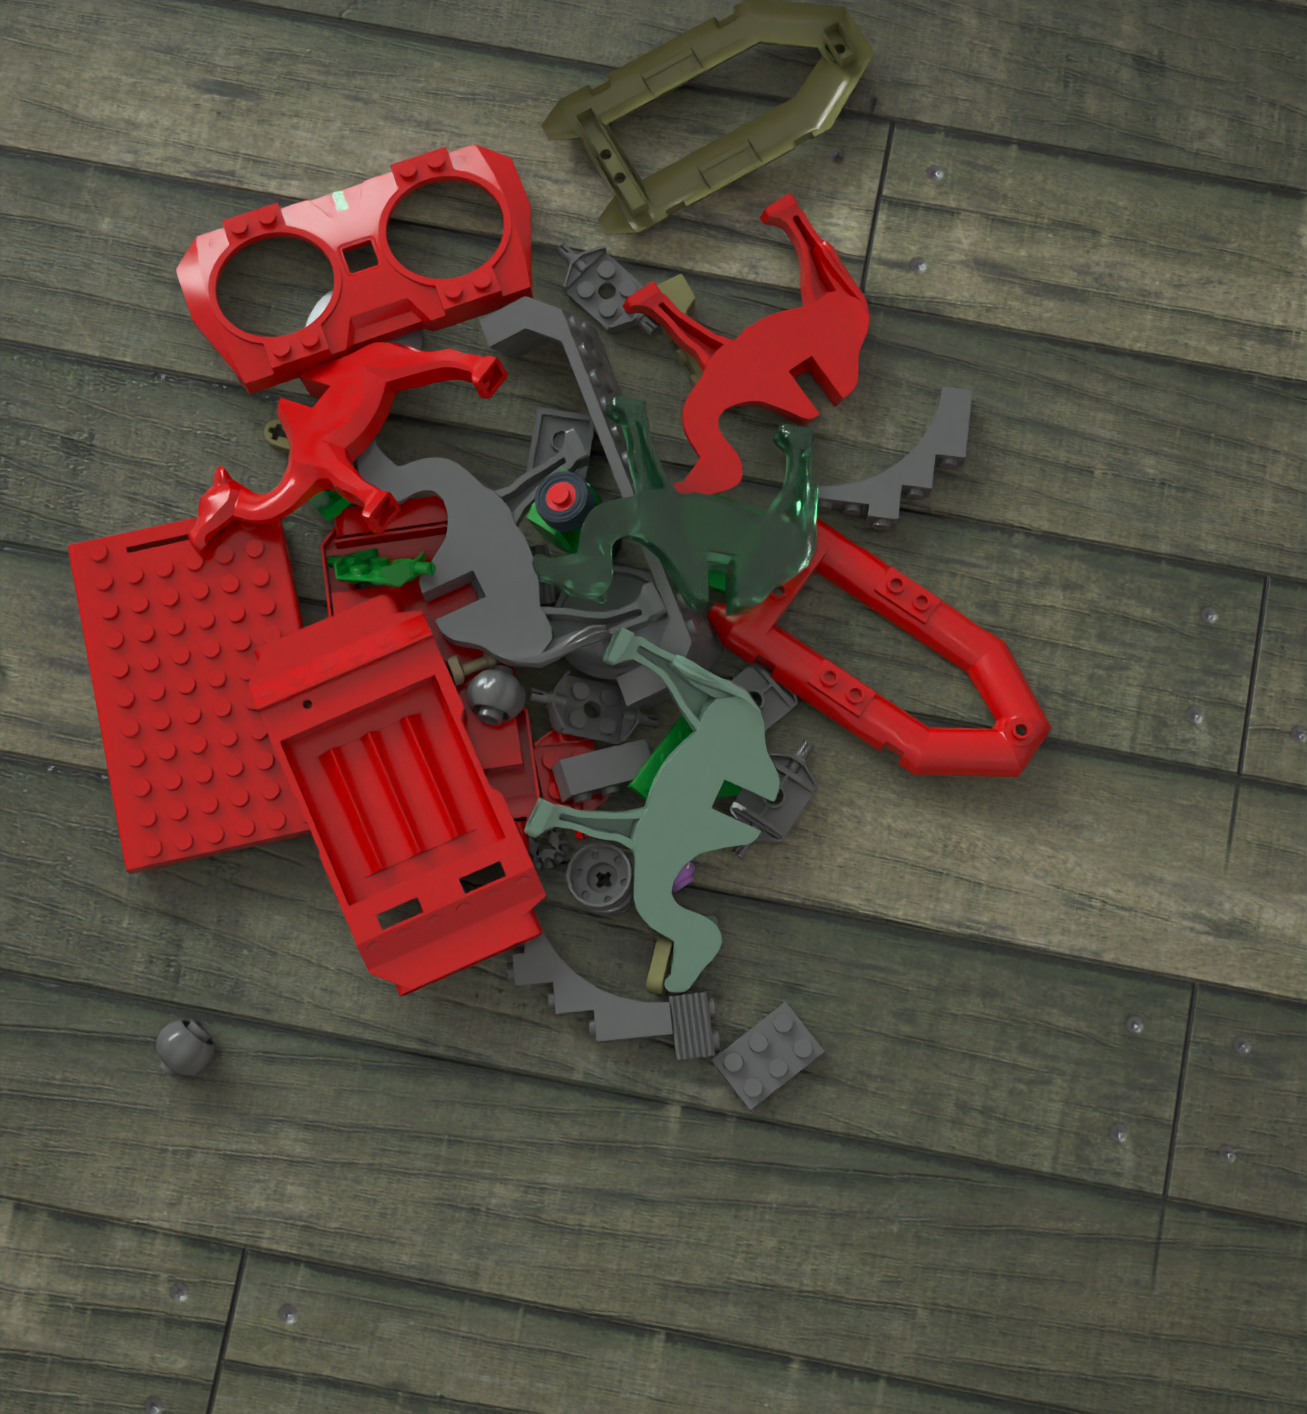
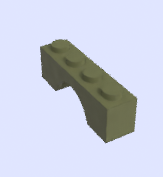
(683, 298)

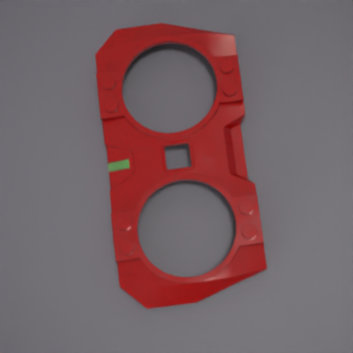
(373, 301)

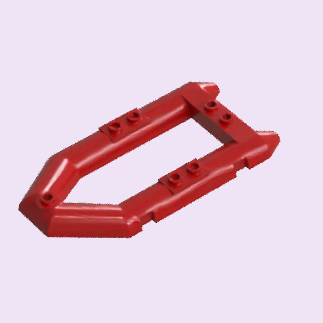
(865, 711)

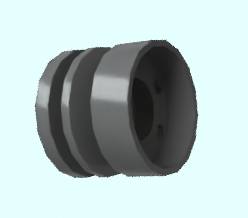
(587, 872)

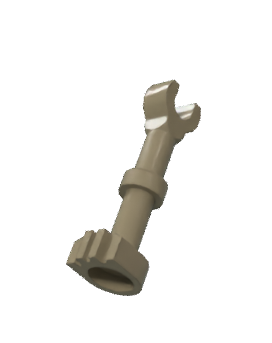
(459, 671)

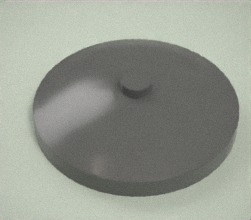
(624, 590)

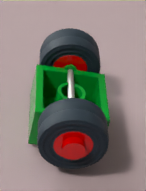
(561, 508)

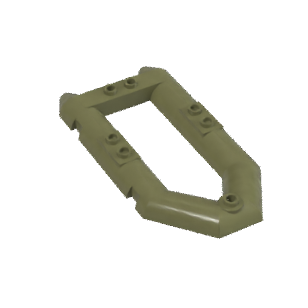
(812, 112)

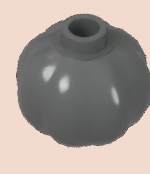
(496, 695)
(185, 1047)

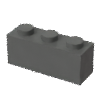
(599, 771)

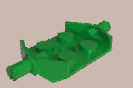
(378, 570)

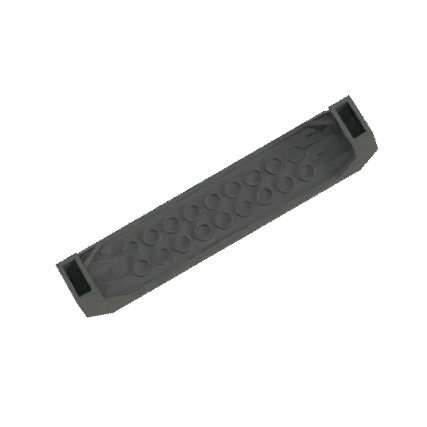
(532, 323)

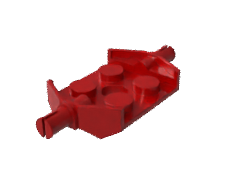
(547, 753)

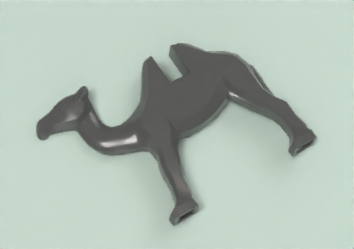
(494, 556)

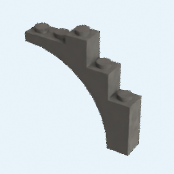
(913, 476)
(614, 1017)

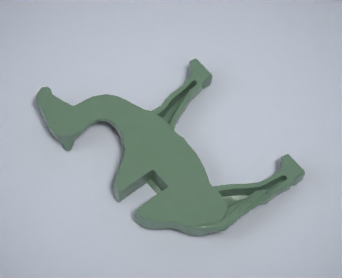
(678, 809)

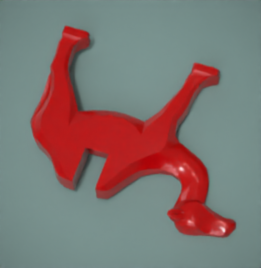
(768, 355)
(340, 426)

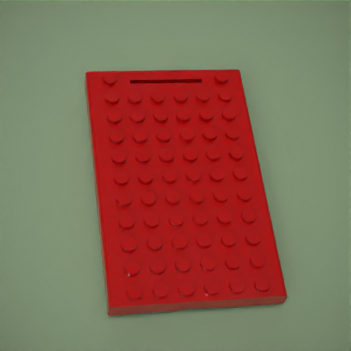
(170, 679)

